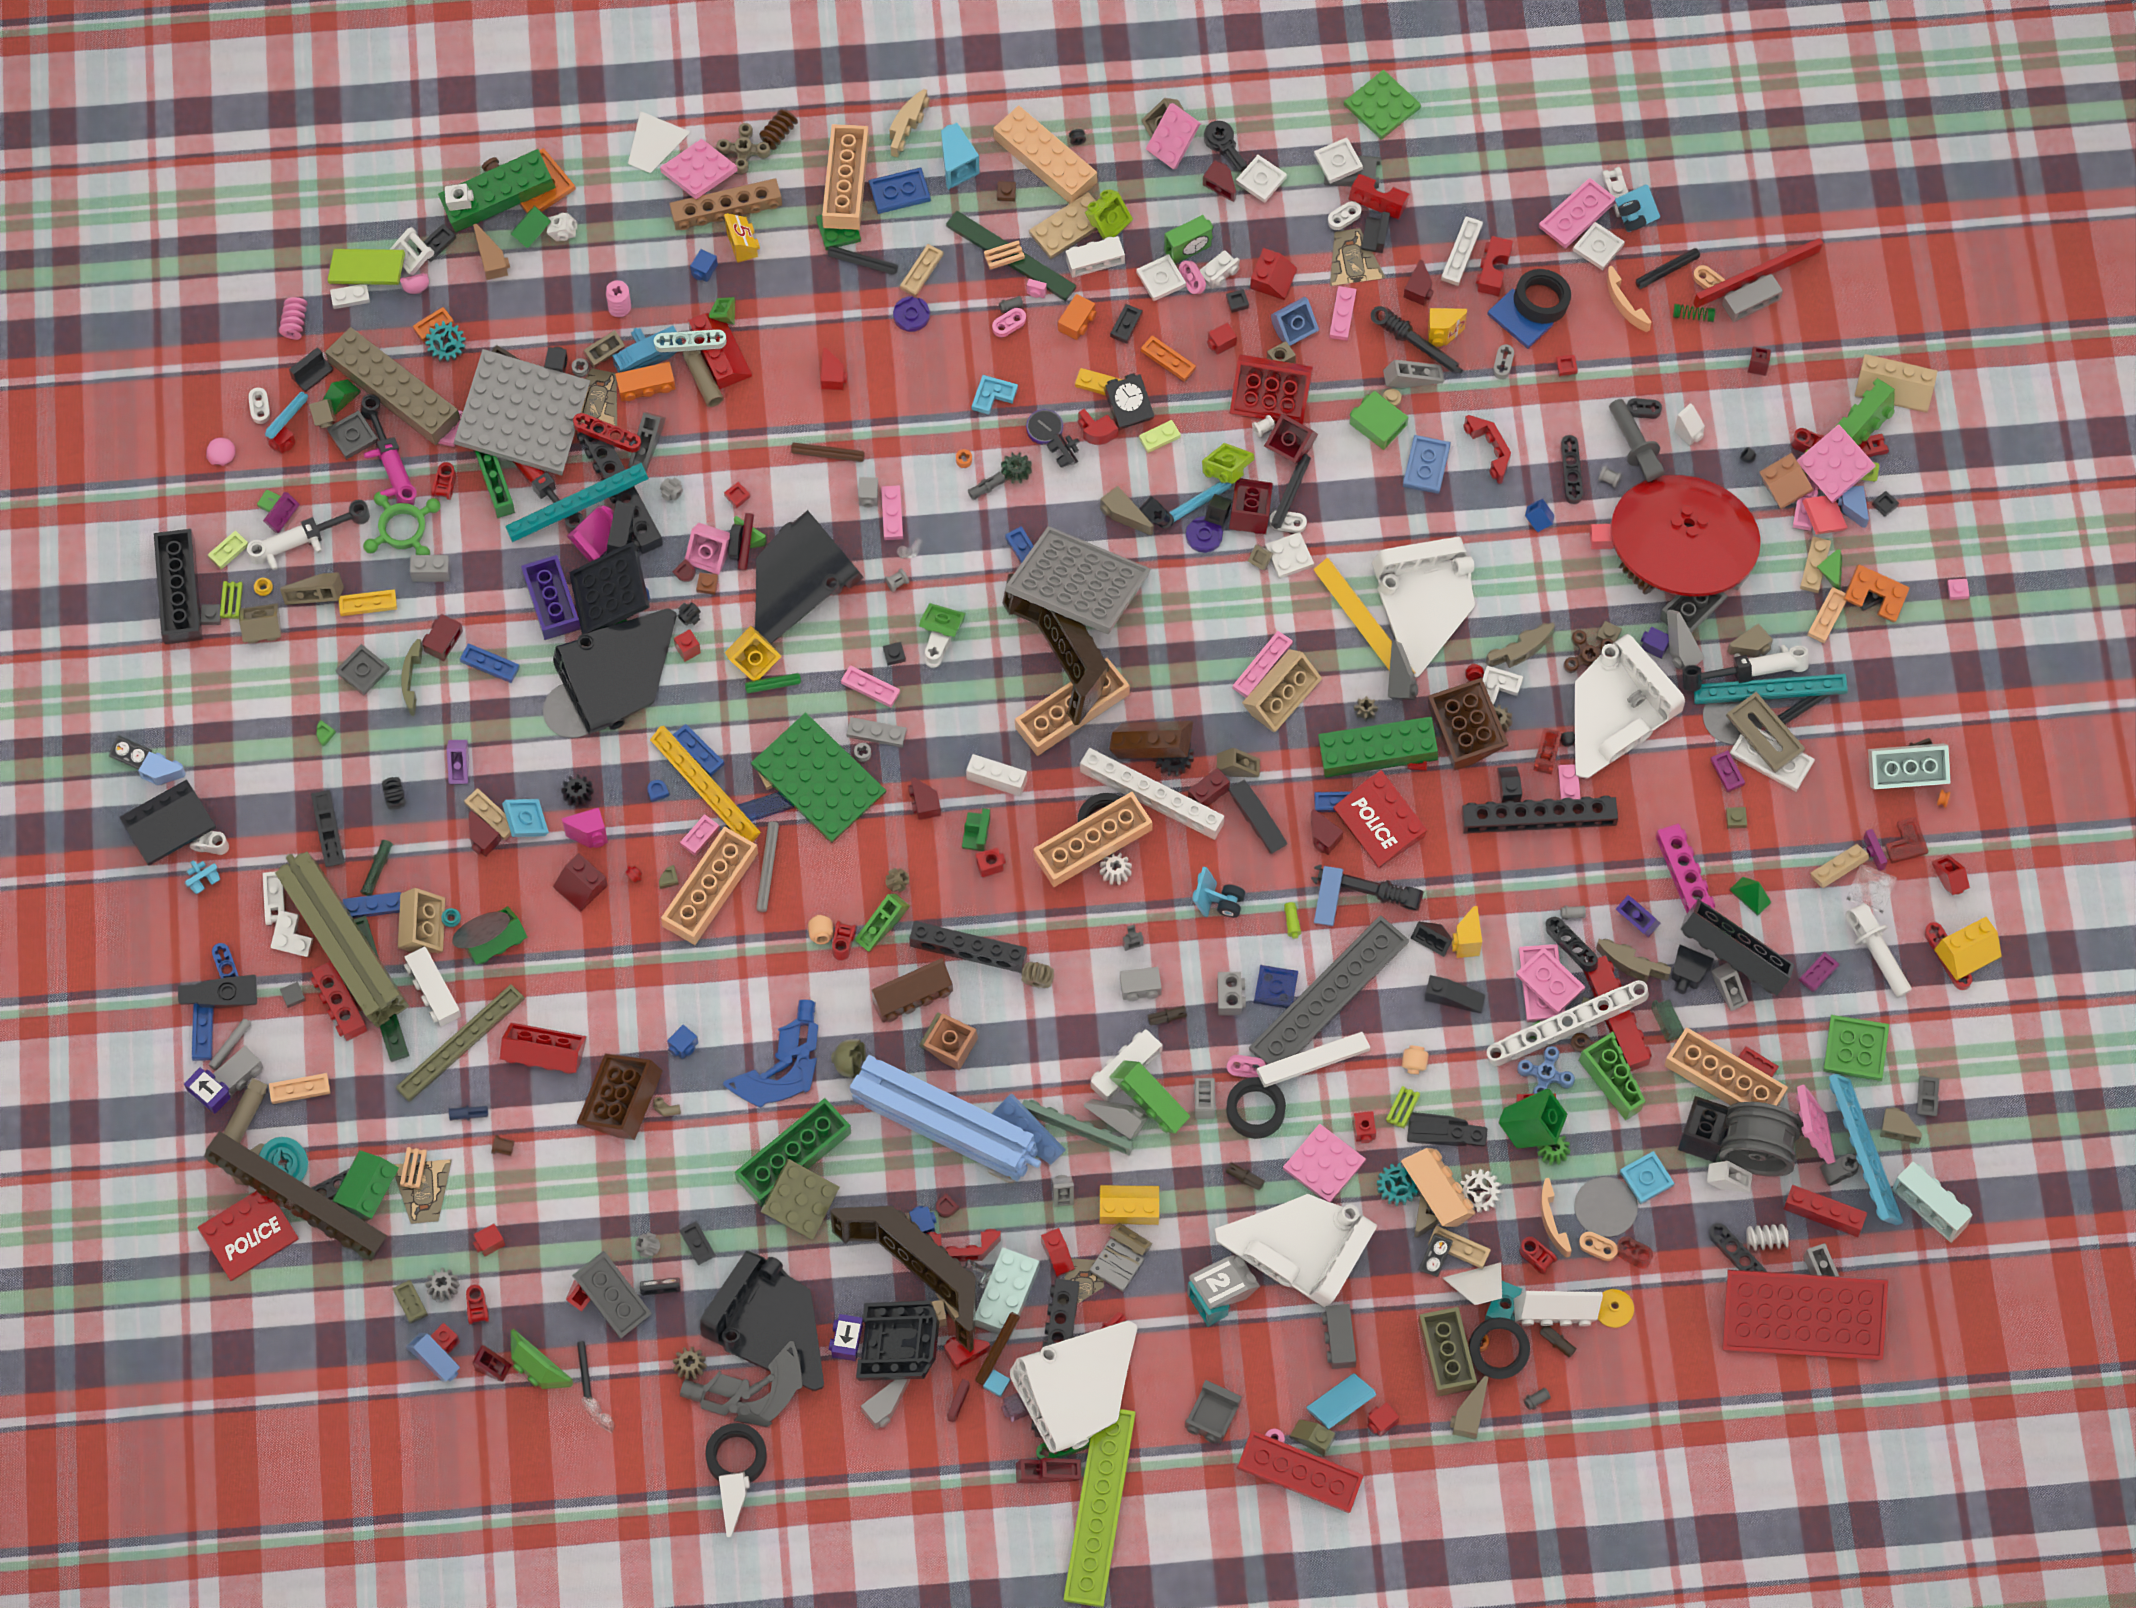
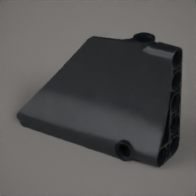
(796, 575)
(616, 669)
(762, 1313)

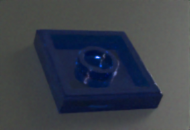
(1275, 986)

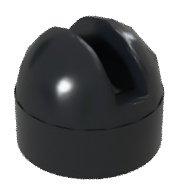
(1748, 455)
(1568, 738)

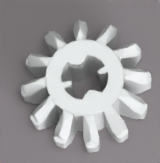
(1122, 871)

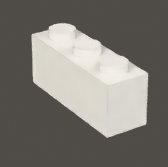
(1095, 256)
(996, 775)

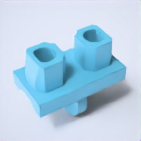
(194, 882)

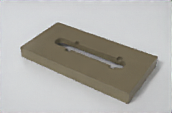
(1757, 706)

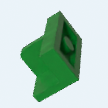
(530, 226)
(976, 830)

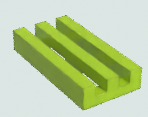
(232, 586)
(1409, 1093)

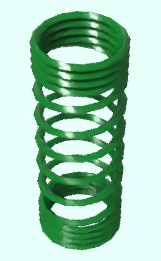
(1677, 310)

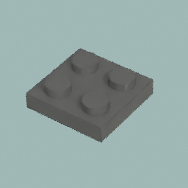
(352, 434)
(362, 669)

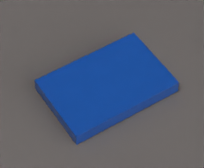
(899, 190)
(1510, 319)

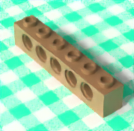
(731, 197)

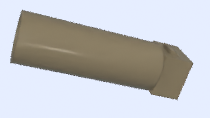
(703, 377)
(246, 1110)

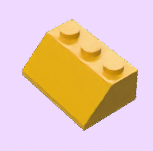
(1970, 948)
(1129, 1205)

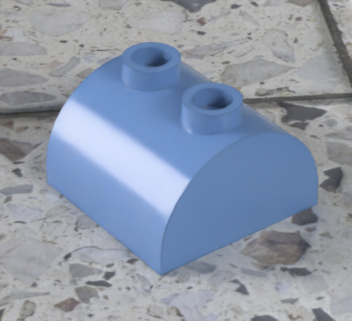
(1294, 321)

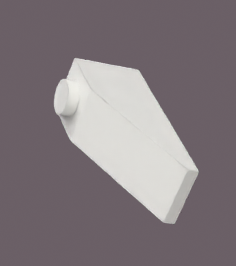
(733, 1494)

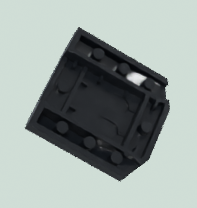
(898, 1340)

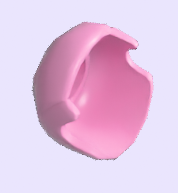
(415, 284)
(220, 451)

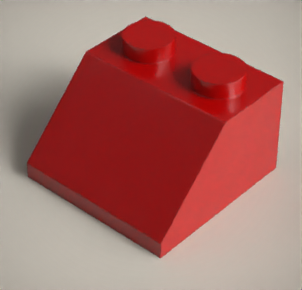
(1273, 274)

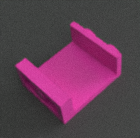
(593, 533)

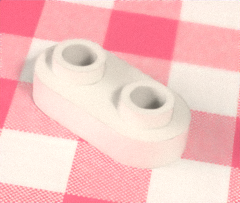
(1343, 216)
(259, 407)
(1290, 520)

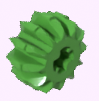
(1558, 1155)

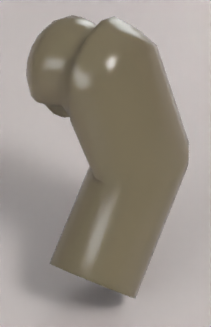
(664, 1109)

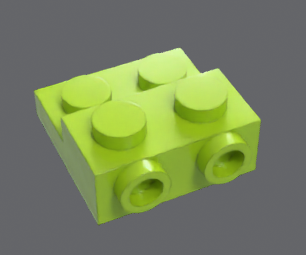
(1108, 214)
(1227, 463)

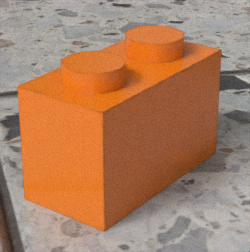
(1076, 317)

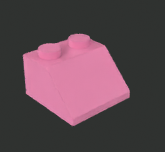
(708, 548)

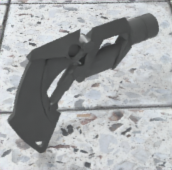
(785, 1380)

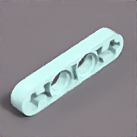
(690, 337)

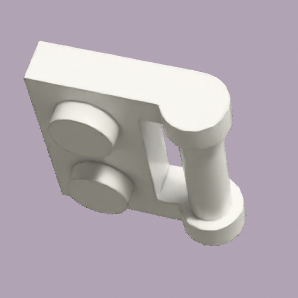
(412, 260)

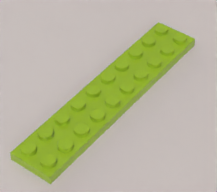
(1099, 1512)

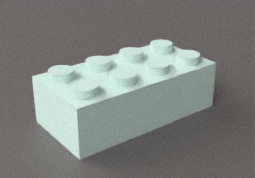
(1909, 766)
(1932, 1201)
(1006, 1290)

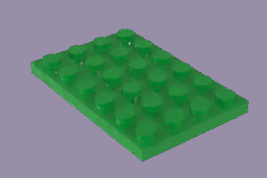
(818, 777)

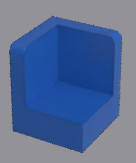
(1539, 515)

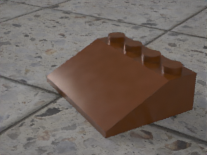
(1467, 723)
(620, 1095)

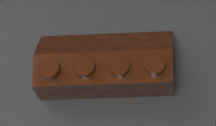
(1151, 739)
(912, 991)

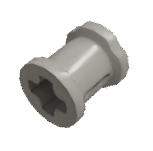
(1610, 476)
(893, 585)

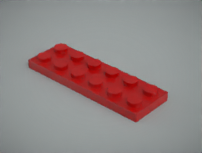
(1300, 1471)

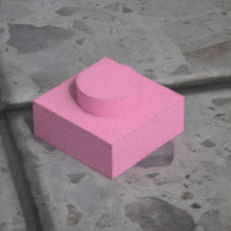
(1036, 288)
(1958, 589)

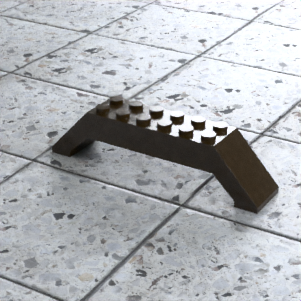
(1072, 648)
(918, 1254)

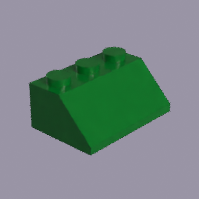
(512, 935)
(365, 1185)

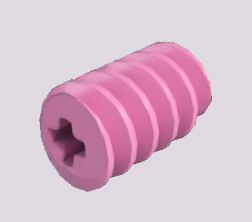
(618, 298)
(293, 318)

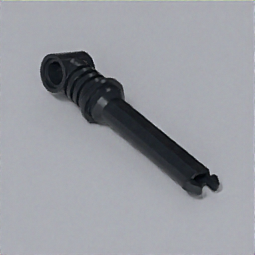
(1404, 331)
(1385, 891)

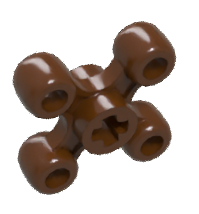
(1584, 648)

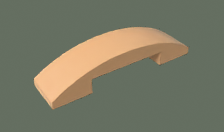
(1637, 318)
(1559, 1240)

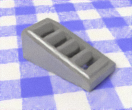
(1205, 1110)

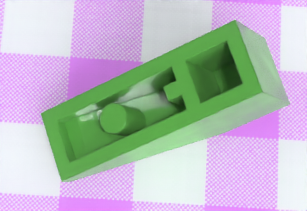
(882, 921)

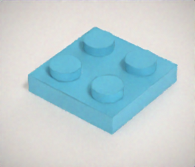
(525, 818)
(1647, 1177)

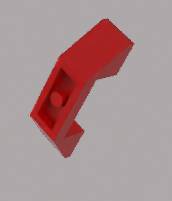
(1477, 427)
(989, 1240)

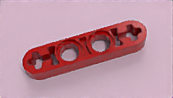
(606, 433)
(1931, 939)

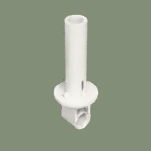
(1871, 934)

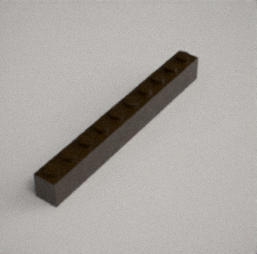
(295, 1196)

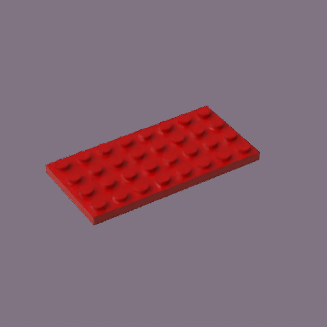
(1805, 1314)

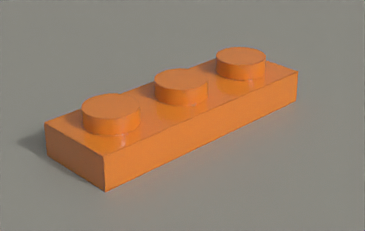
(1168, 358)

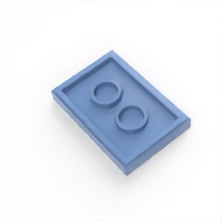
(1426, 464)

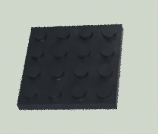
(609, 589)

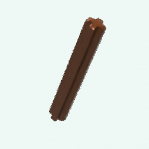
(828, 452)
(997, 1348)

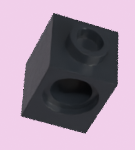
(556, 359)
(1218, 510)

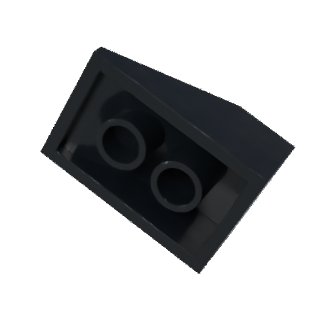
(1704, 1129)

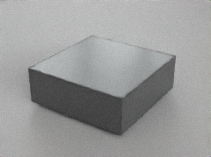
(292, 994)

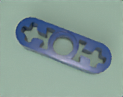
(220, 964)

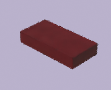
(958, 1400)

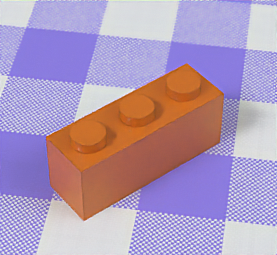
(645, 381)

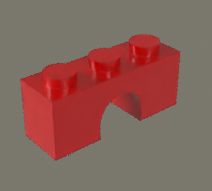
(1366, 195)
(1498, 252)

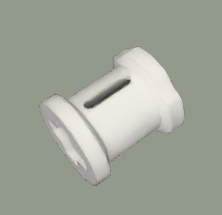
(1263, 426)

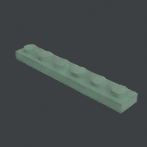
(1083, 1129)

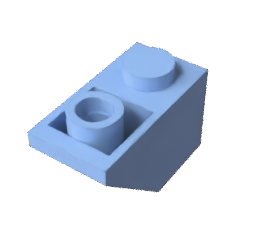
(160, 770)

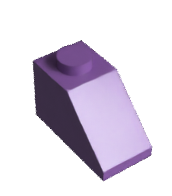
(458, 761)

